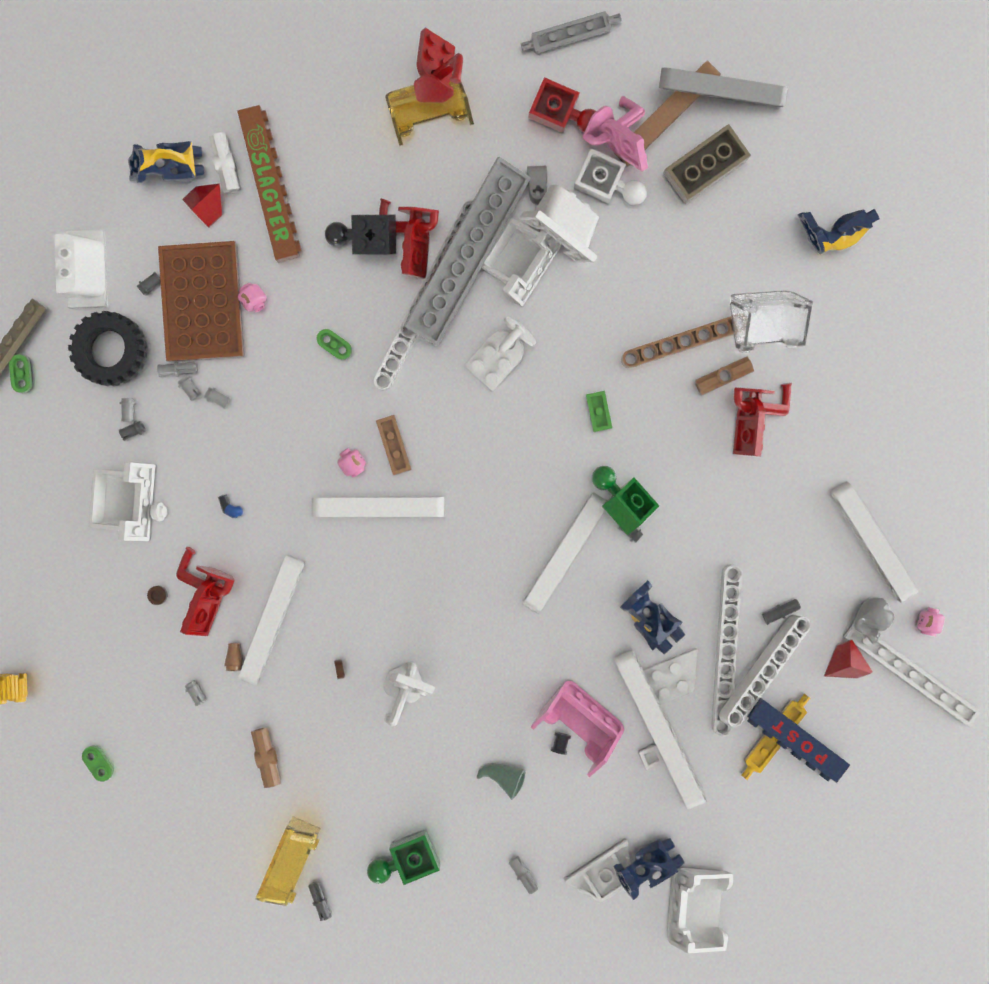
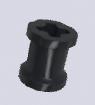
(560, 743)

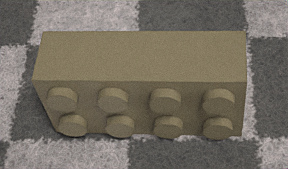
(706, 164)

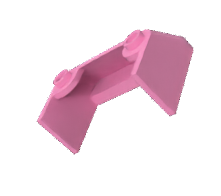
(586, 719)

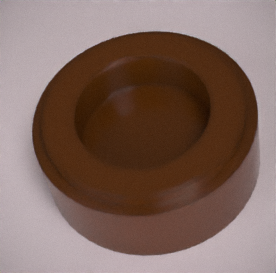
(157, 595)
(339, 669)

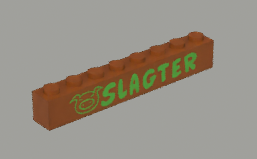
(268, 183)

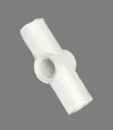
(224, 162)

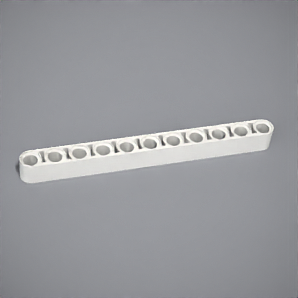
(408, 340)

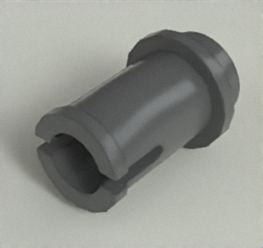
(149, 283)
(132, 430)
(634, 535)

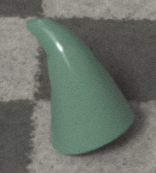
(507, 777)

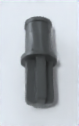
(781, 611)
(319, 901)

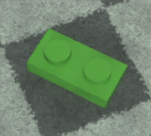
(598, 411)

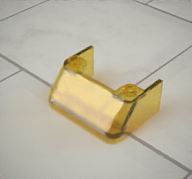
(407, 111)
(288, 862)

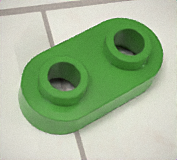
(334, 344)
(18, 374)
(99, 762)

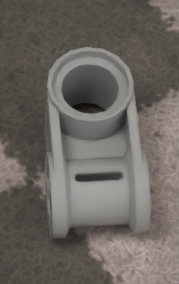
(537, 182)

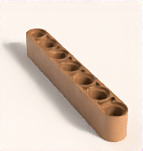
(669, 112)
(675, 343)

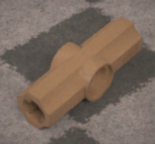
(735, 371)
(265, 757)

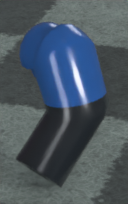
(228, 509)

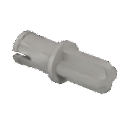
(176, 369)
(523, 875)

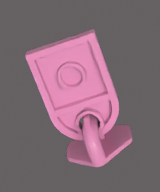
(617, 135)

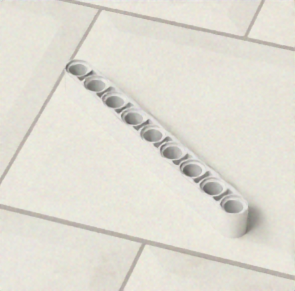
(722, 640)
(660, 729)

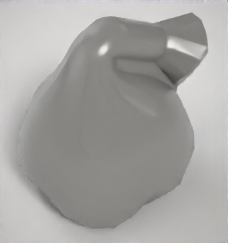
(873, 617)

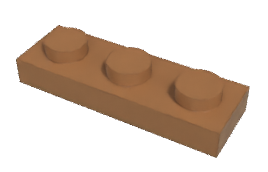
(393, 445)

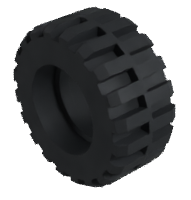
(82, 348)

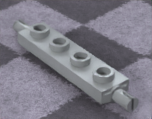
(571, 32)

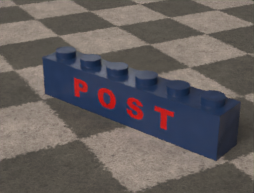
(798, 740)

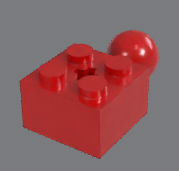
(558, 118)

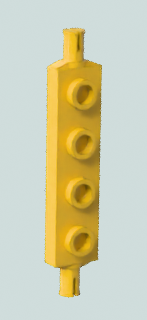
(767, 747)

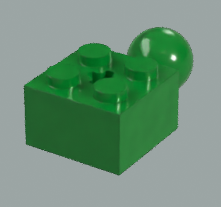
(629, 504)
(408, 868)

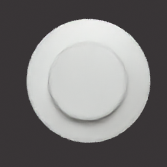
(158, 511)

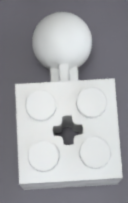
(633, 192)

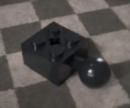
(361, 234)

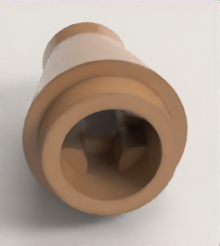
(233, 658)

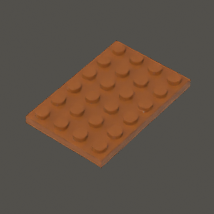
(200, 301)

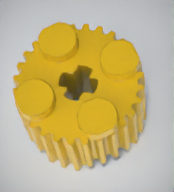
(13, 688)

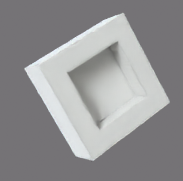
(651, 757)

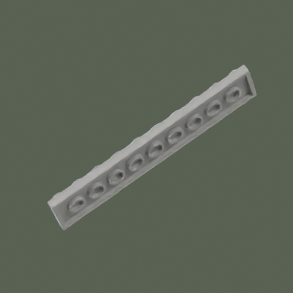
(467, 251)

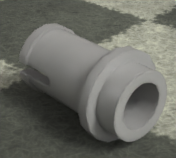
(188, 387)
(216, 397)
(127, 409)
(194, 691)

